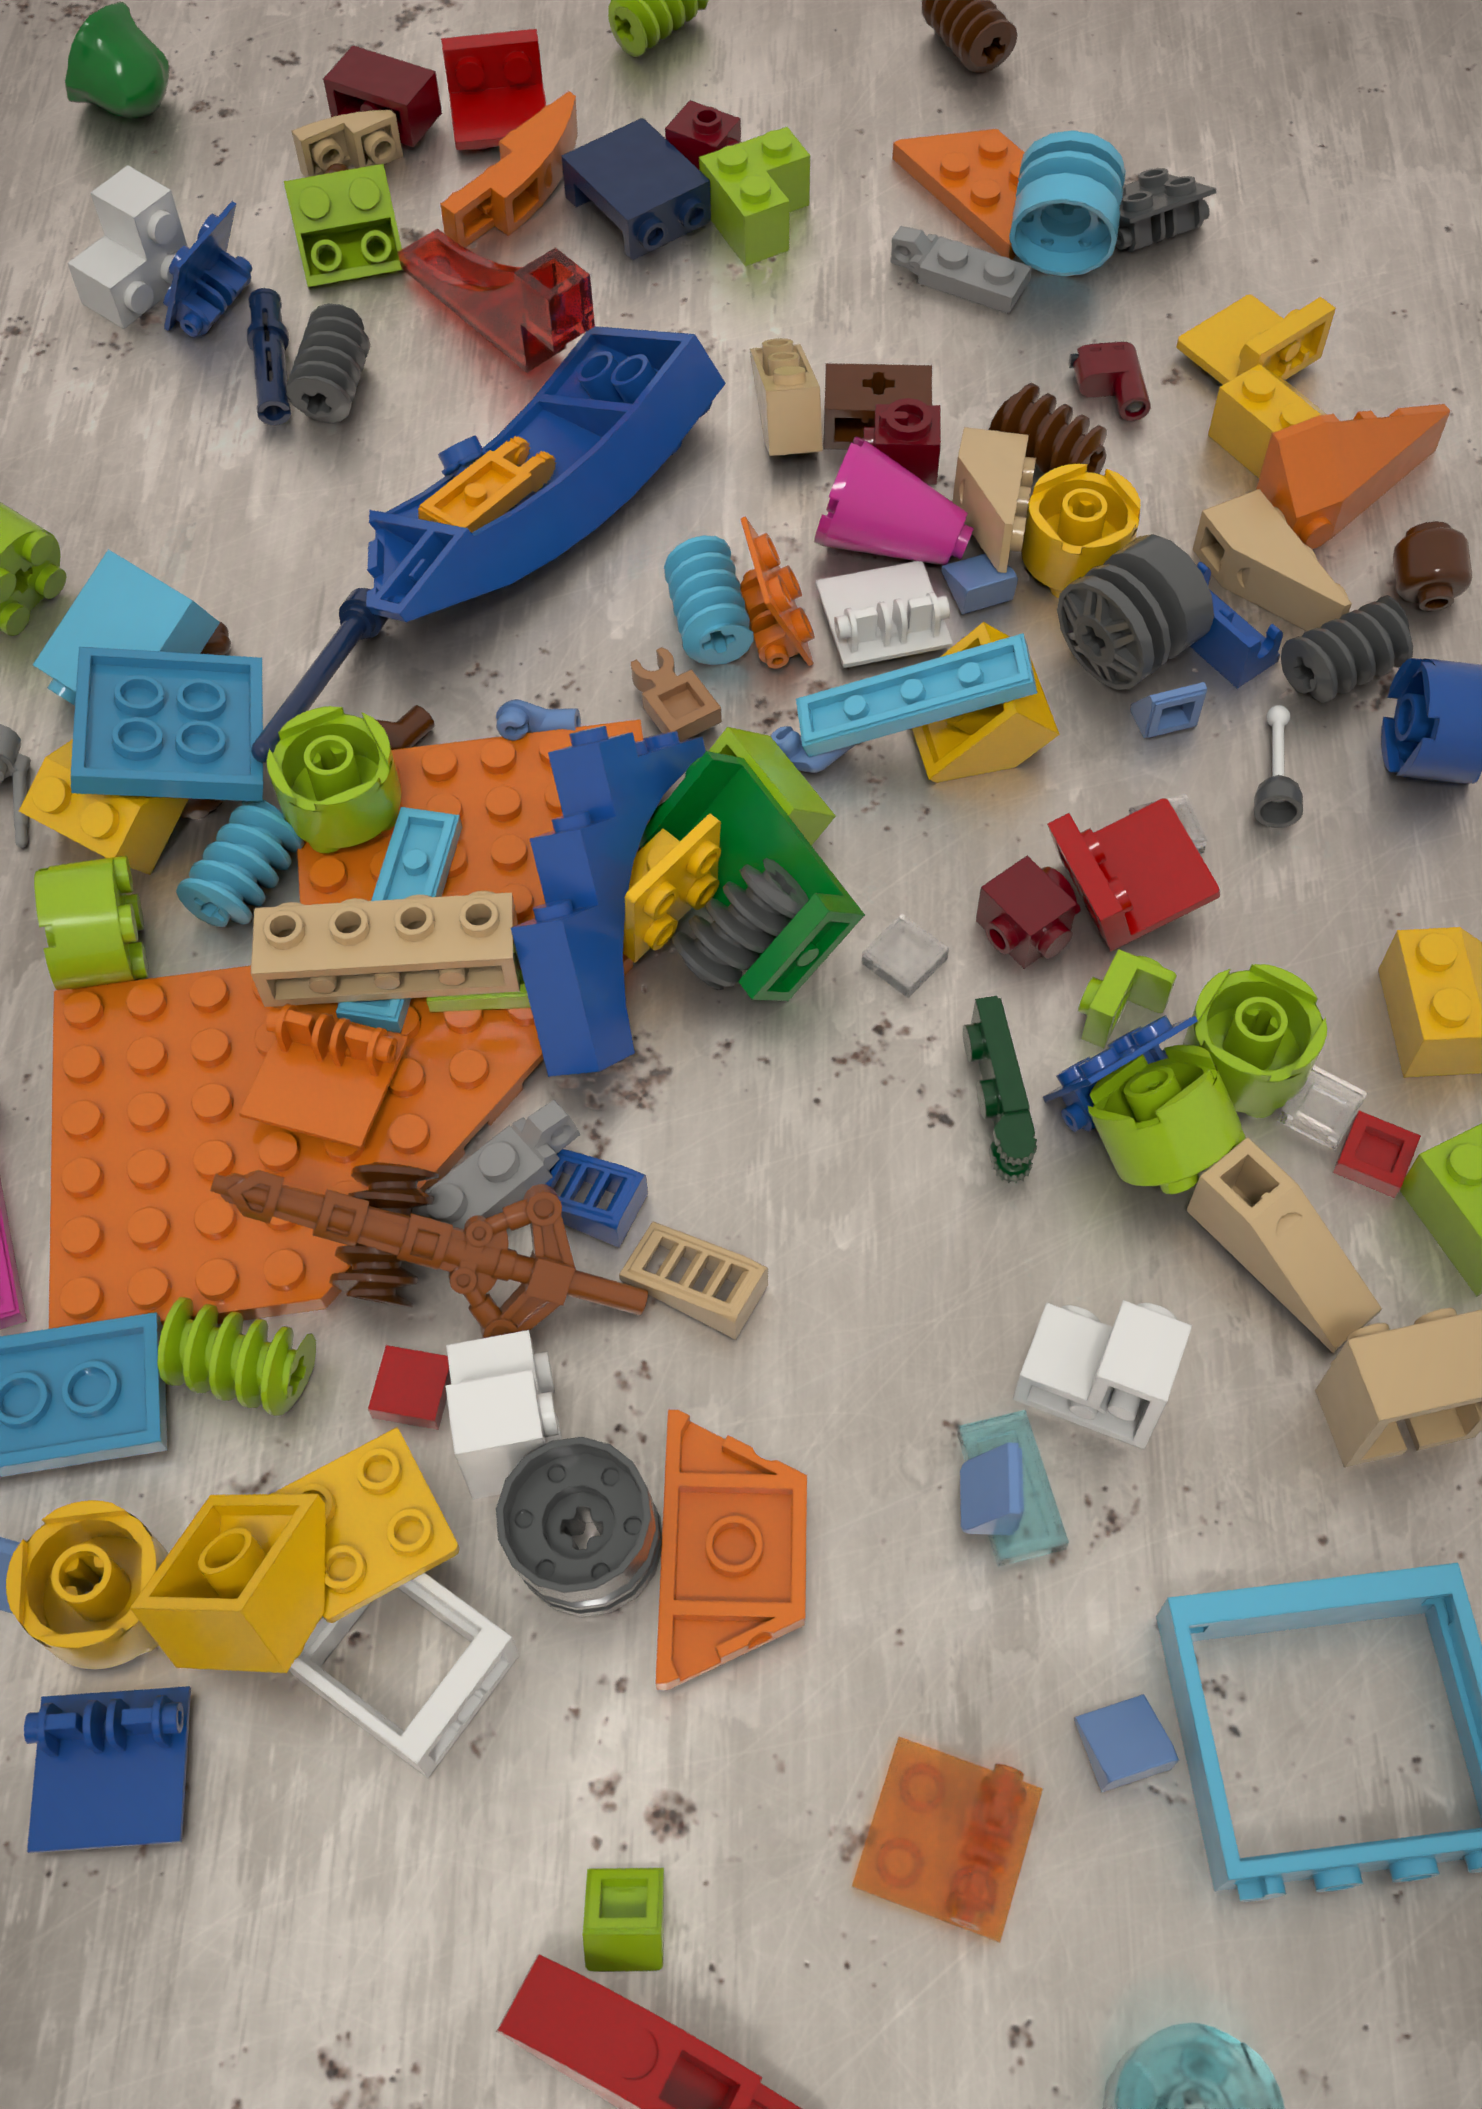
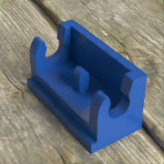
(1234, 645)

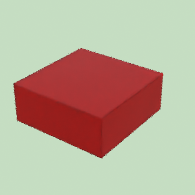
(1376, 1154)
(410, 1388)

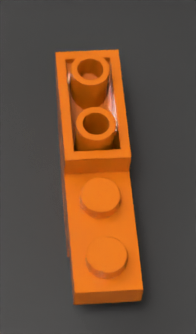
(520, 181)

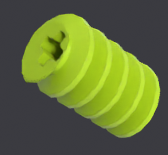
(644, 22)
(234, 1362)

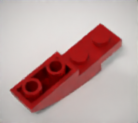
(624, 2048)

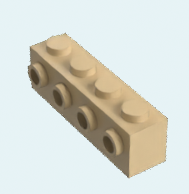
(385, 949)

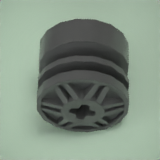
(1135, 611)
(552, 1499)

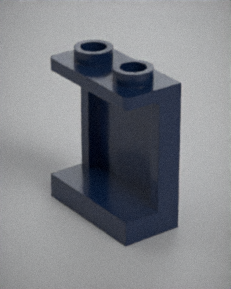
(639, 185)

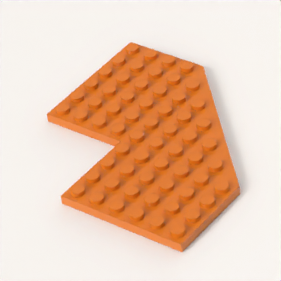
(163, 1064)

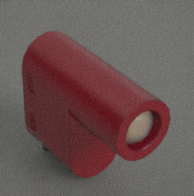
(1112, 371)

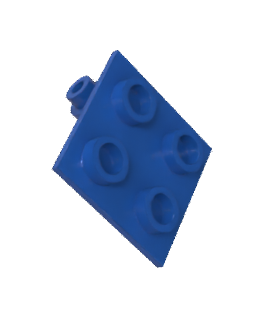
(205, 277)
(1081, 1077)
(108, 1769)

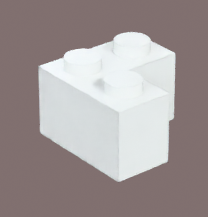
(130, 264)
(1103, 1373)
(498, 1407)

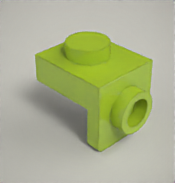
(1127, 979)

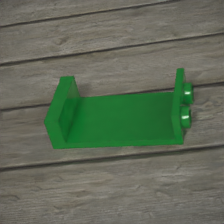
(751, 831)

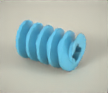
(708, 601)
(238, 863)

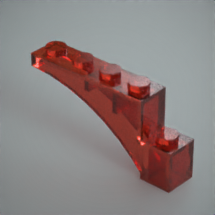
(517, 309)

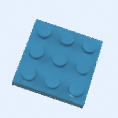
(167, 725)

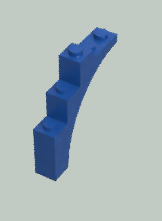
(585, 868)

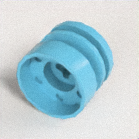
(1068, 203)

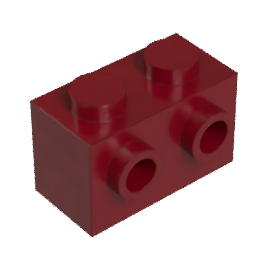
(380, 82)

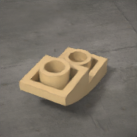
(348, 139)

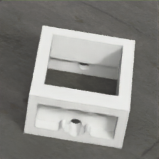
(453, 1701)

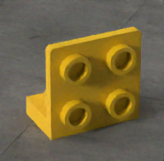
(1254, 335)
(667, 883)
(377, 1523)

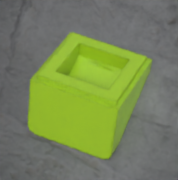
(624, 1919)

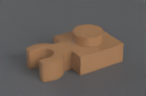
(675, 701)

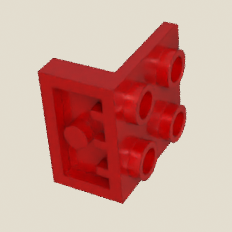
(492, 85)
(1135, 871)

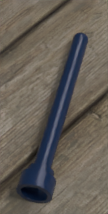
(356, 624)

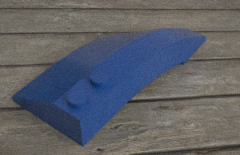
(608, 422)

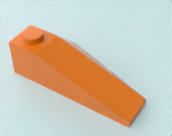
(1334, 469)

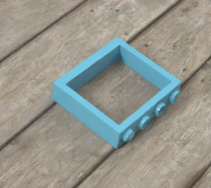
(1425, 1590)

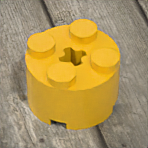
(1077, 523)
(63, 1562)

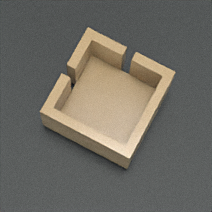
(1408, 1373)

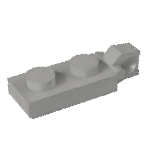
(960, 269)
(502, 1168)

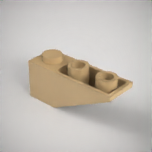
(787, 398)
(994, 490)
(1266, 562)
(1282, 1242)

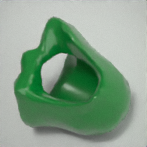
(116, 65)

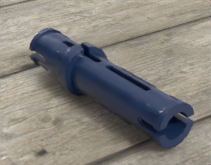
(266, 316)

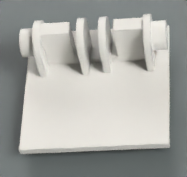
(884, 613)

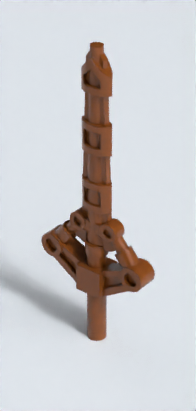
(470, 1255)

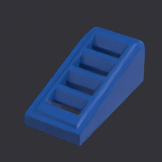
(626, 1184)

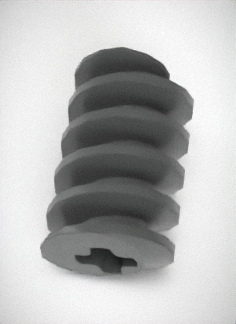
(328, 363)
(1348, 650)
(741, 928)

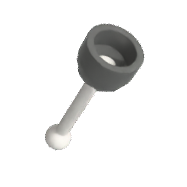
(1278, 798)

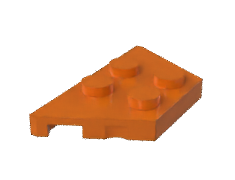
(971, 176)
(727, 1552)

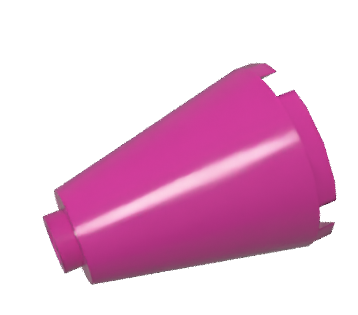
(890, 511)

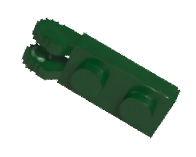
(1002, 1090)

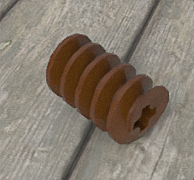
(972, 30)
(1051, 433)
(375, 1272)

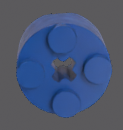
(1435, 721)

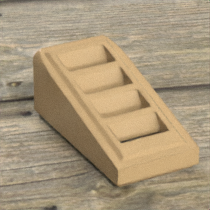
(726, 1316)

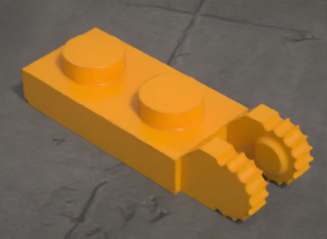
(489, 486)

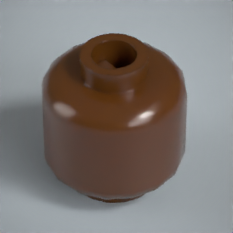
(1432, 565)

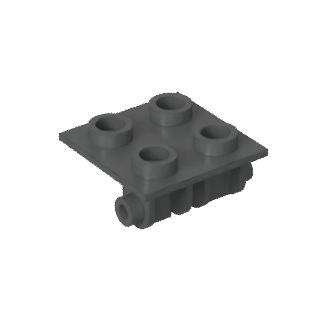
(1160, 208)

